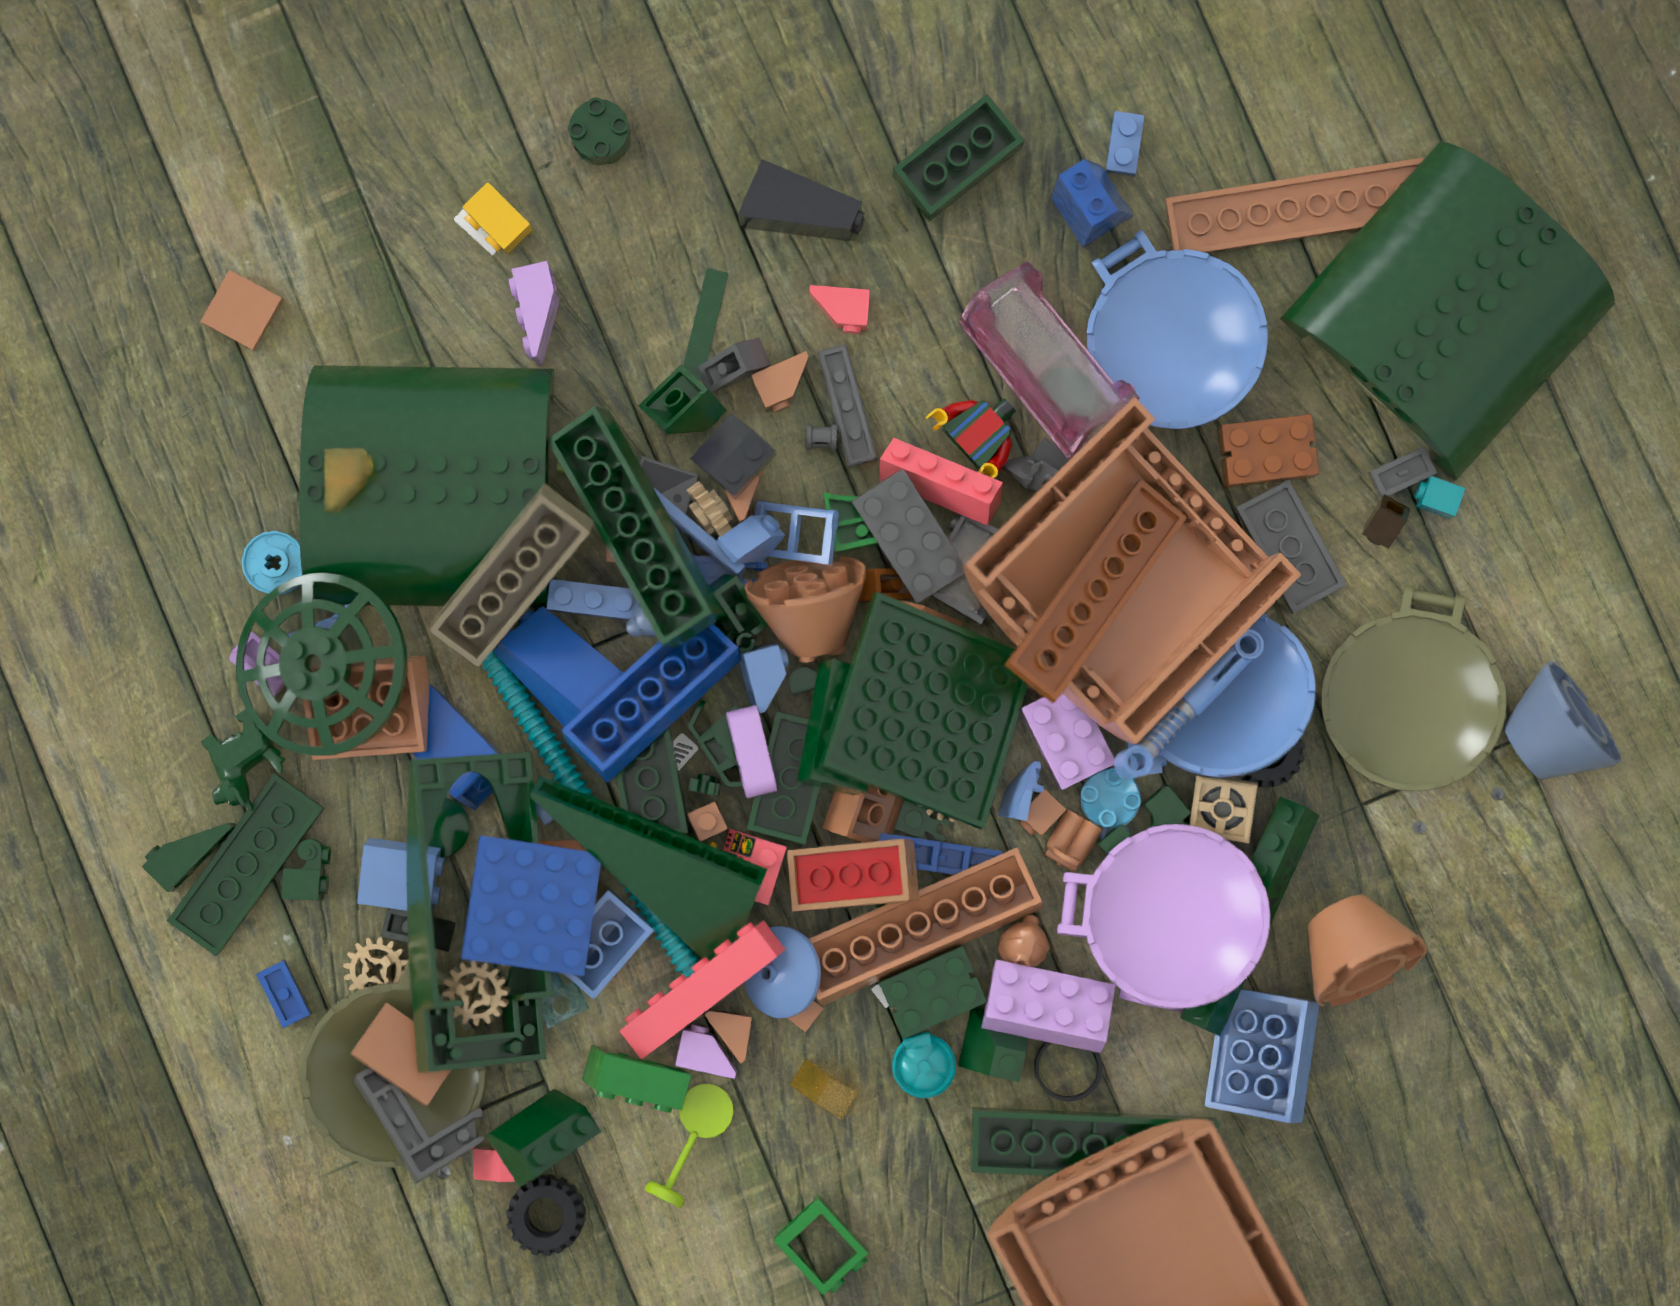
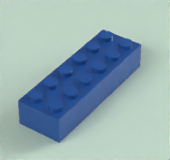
(649, 700)

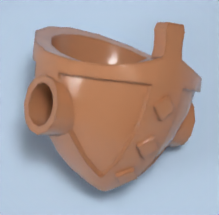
(1024, 943)

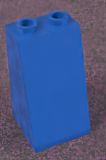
(1089, 201)
(556, 664)
(454, 736)

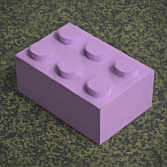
(1067, 740)

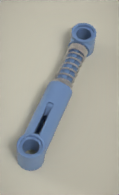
(1189, 706)

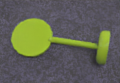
(704, 1114)

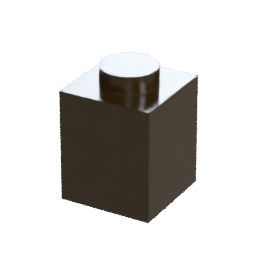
(1386, 521)

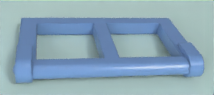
(831, 525)

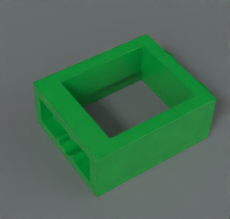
(799, 1223)

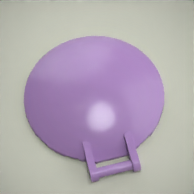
(1172, 916)

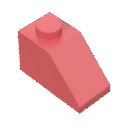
(843, 306)
(489, 1166)

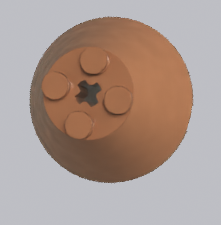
(809, 604)

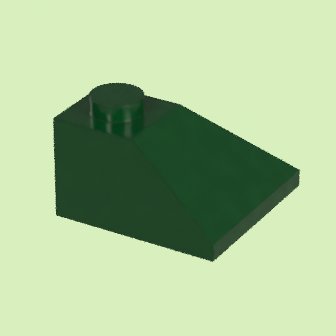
(682, 404)
(992, 1051)

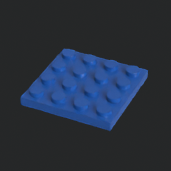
(531, 906)

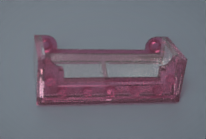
(1043, 359)

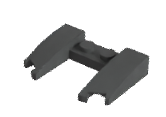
(418, 1152)

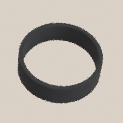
(1067, 1098)

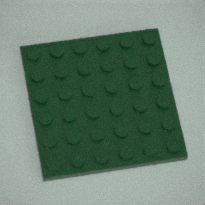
(926, 712)

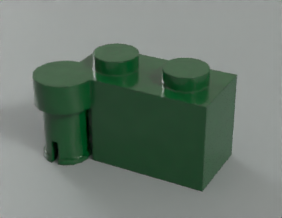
(740, 616)

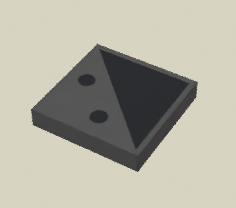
(670, 482)

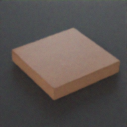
(241, 310)

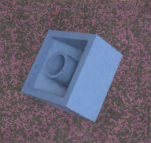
(763, 673)

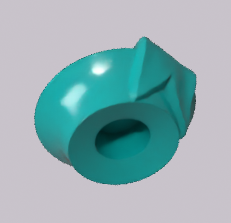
(924, 1065)

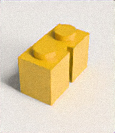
(496, 218)

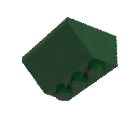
(542, 1135)

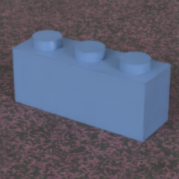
(591, 600)

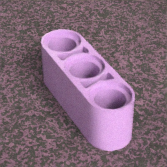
(751, 751)

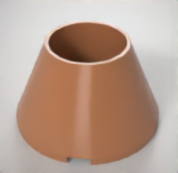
(1358, 950)

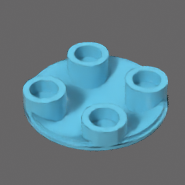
(1110, 799)

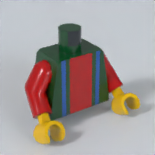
(978, 432)

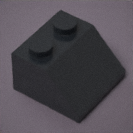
(734, 456)

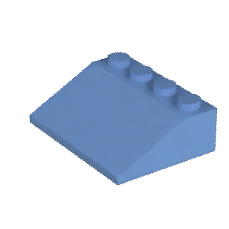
(1264, 1057)

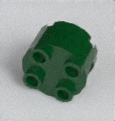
(599, 131)

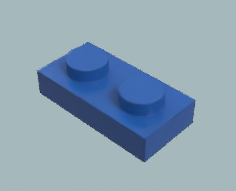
(284, 994)

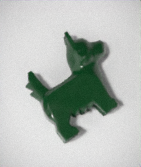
(236, 757)

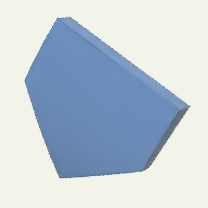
(1018, 794)

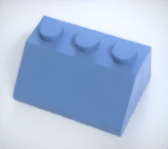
(613, 939)

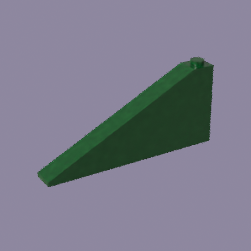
(683, 881)

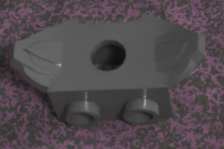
(1040, 467)

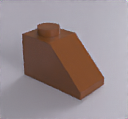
(885, 582)

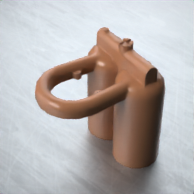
(1072, 840)

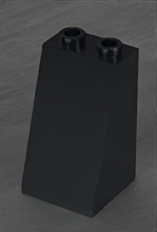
(798, 206)

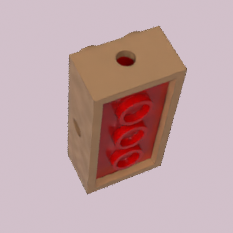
(853, 875)

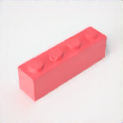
(944, 481)

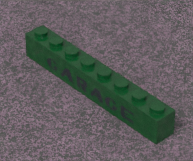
(1275, 864)

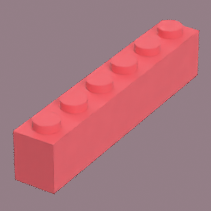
(702, 989)

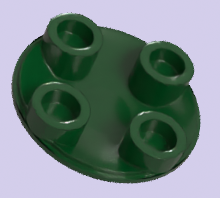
(450, 828)

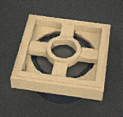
(1224, 806)

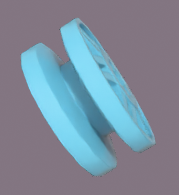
(258, 556)

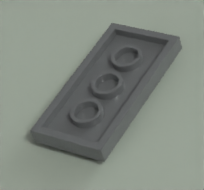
(1282, 525)
(909, 535)

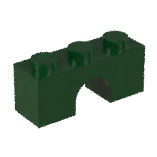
(1163, 809)

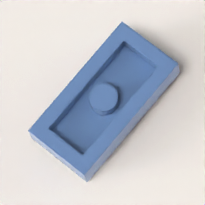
(1124, 143)

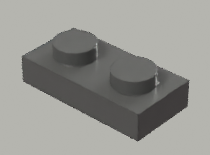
(1402, 472)

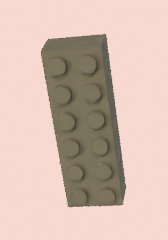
(511, 575)

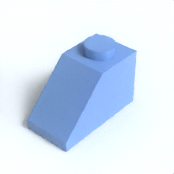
(751, 539)

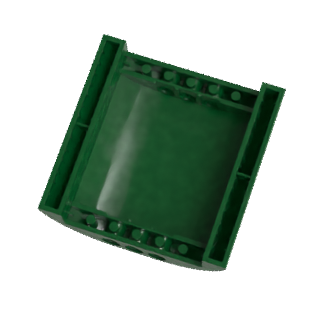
(1454, 303)
(448, 476)

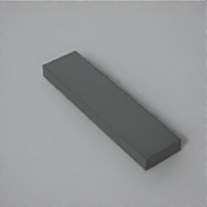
(847, 405)

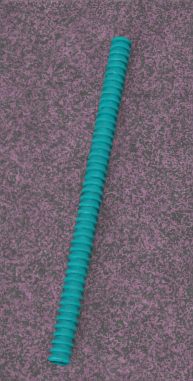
(565, 774)

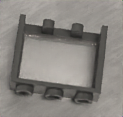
(966, 538)

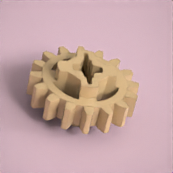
(709, 510)
(368, 957)
(487, 997)

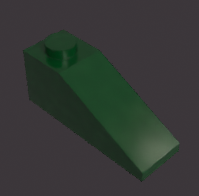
(179, 859)

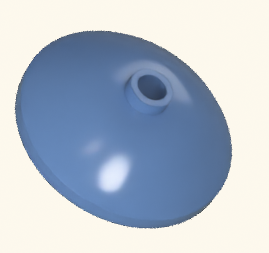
(792, 979)

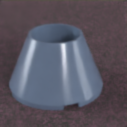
(1557, 729)

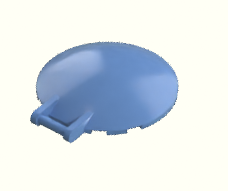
(1178, 332)
(1254, 715)

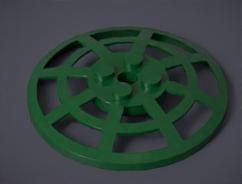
(334, 668)

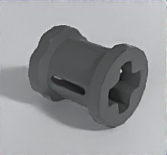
(821, 437)

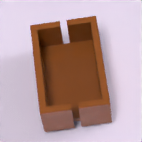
(1268, 451)

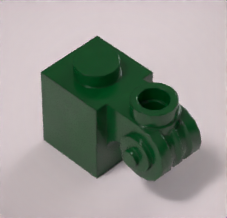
(310, 880)

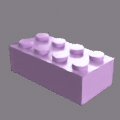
(1048, 1006)

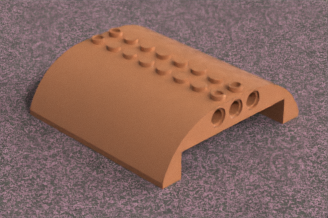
(1182, 614)
(1145, 1227)

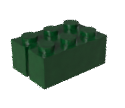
(932, 991)

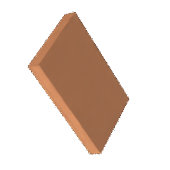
(391, 1052)

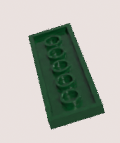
(245, 864)

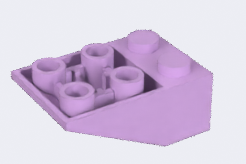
(539, 301)

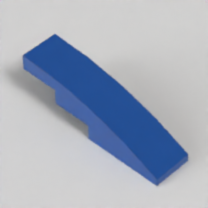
(944, 856)

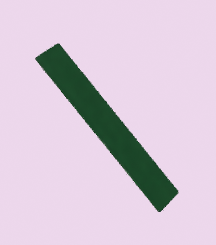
(705, 321)

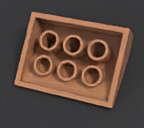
(402, 733)

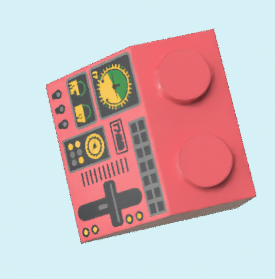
(760, 852)

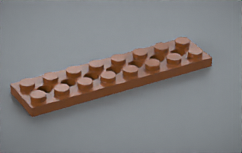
(1077, 591)

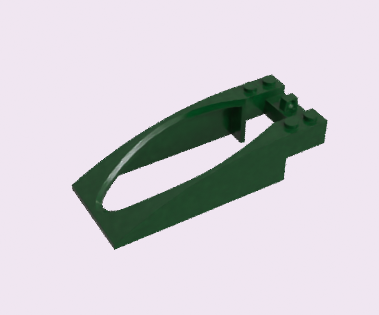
(522, 1018)

